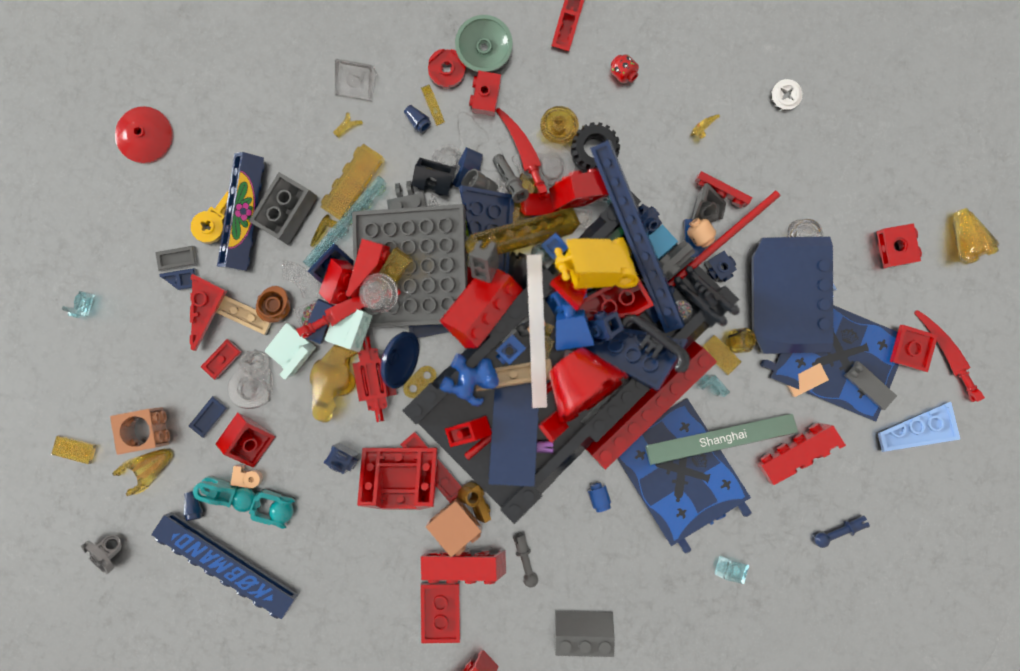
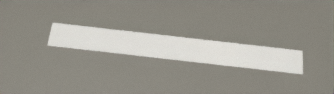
(536, 328)

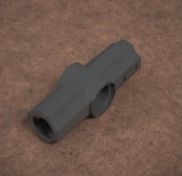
(671, 262)

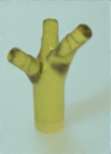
(345, 125)

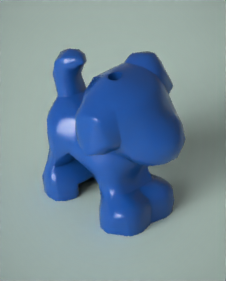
(483, 375)

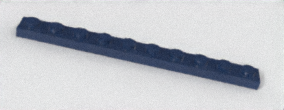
(637, 236)

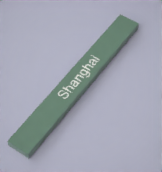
(721, 439)

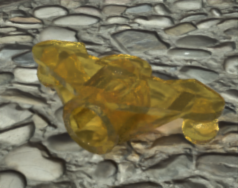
(329, 380)

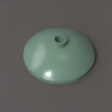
(479, 32)

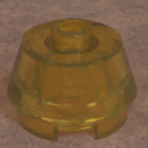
(559, 124)

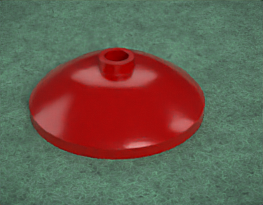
(153, 140)

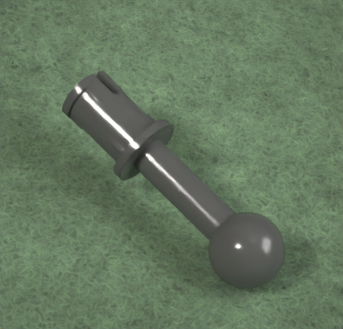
(530, 578)

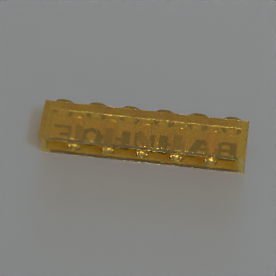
(526, 232)

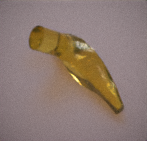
(699, 129)
(322, 227)

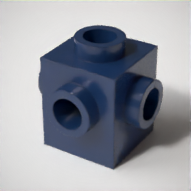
(650, 218)
(714, 267)
(605, 325)

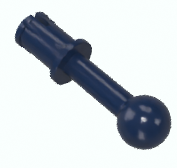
(823, 540)

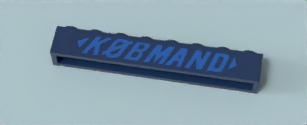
(224, 565)

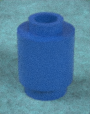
(599, 497)

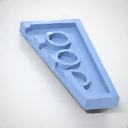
(925, 429)

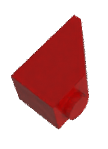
(552, 426)
(468, 431)

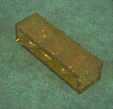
(352, 182)

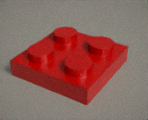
(913, 348)

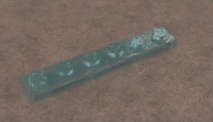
(341, 227)

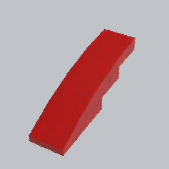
(567, 24)

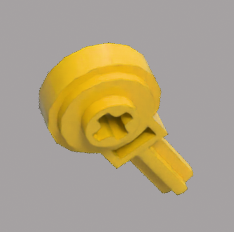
(212, 218)

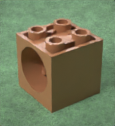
(124, 433)
(455, 527)

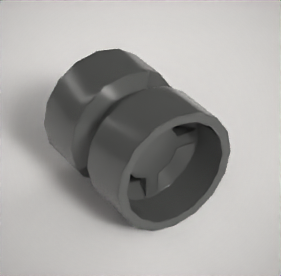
(478, 180)

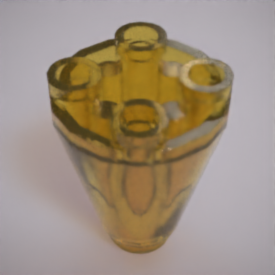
(972, 237)

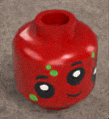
(624, 68)

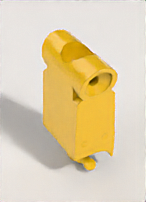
(597, 263)

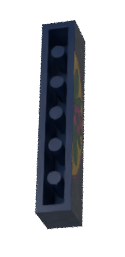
(240, 206)

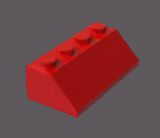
(480, 308)

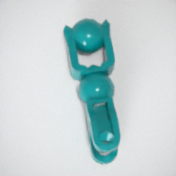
(245, 500)

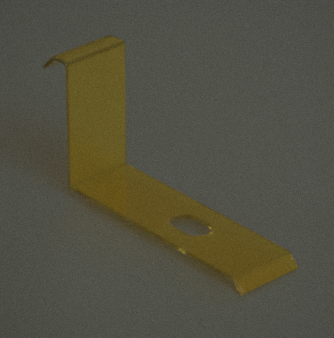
(432, 103)

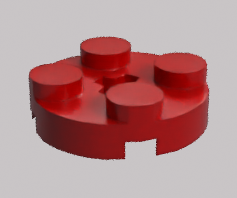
(435, 68)

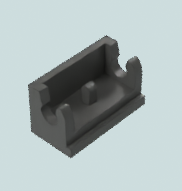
(484, 262)

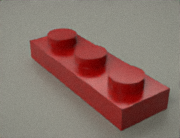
(724, 190)

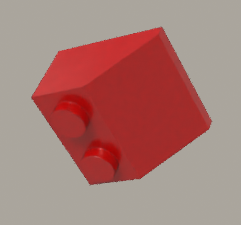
(244, 440)

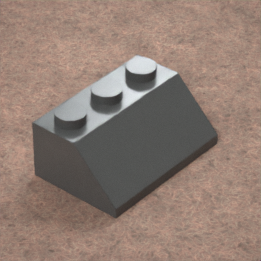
(283, 208)
(584, 633)

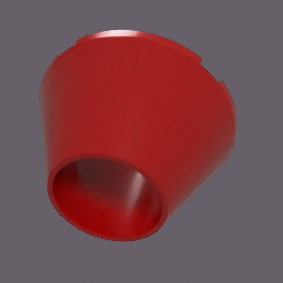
(582, 382)

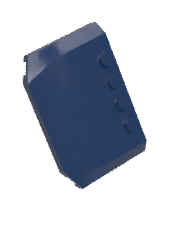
(793, 295)

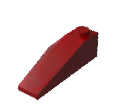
(614, 298)

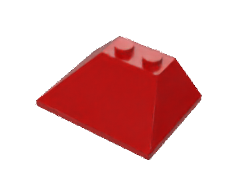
(397, 478)

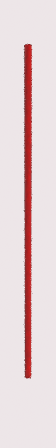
(682, 274)

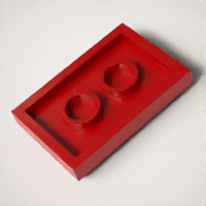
(440, 613)

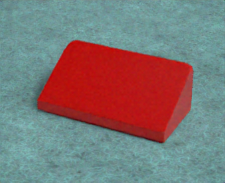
(535, 206)

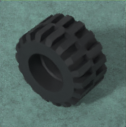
(588, 133)

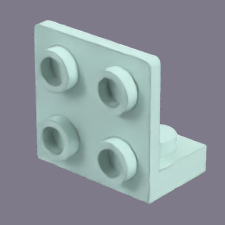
(350, 331)
(289, 350)

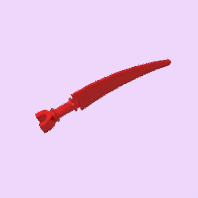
(527, 153)
(333, 315)
(953, 355)

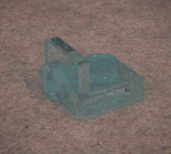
(82, 305)
(717, 386)
(731, 570)

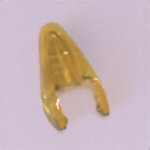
(146, 468)

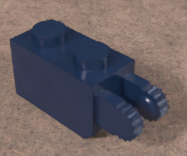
(341, 458)

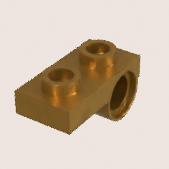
(476, 501)

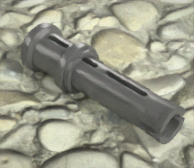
(513, 183)

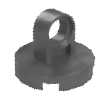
(100, 555)

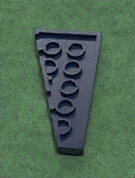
(487, 211)
(625, 354)

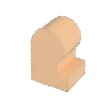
(245, 479)

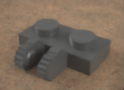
(409, 201)

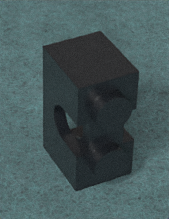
(440, 172)

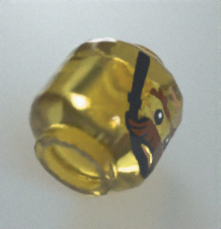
(741, 340)

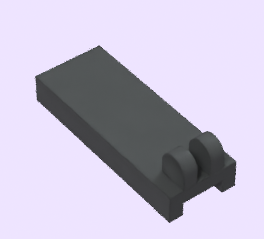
(870, 385)

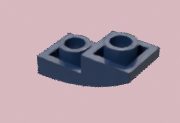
(469, 160)
(317, 313)

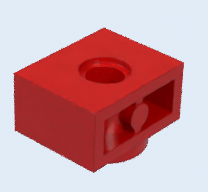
(906, 237)

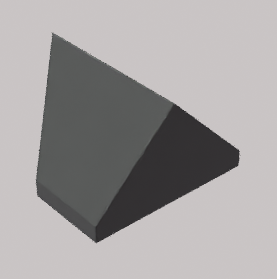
(709, 205)

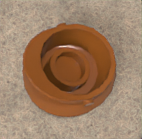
(273, 304)

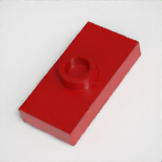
(221, 359)

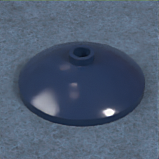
(399, 359)

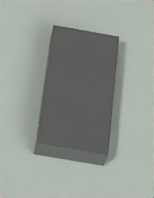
(176, 258)

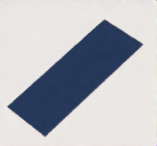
(513, 437)

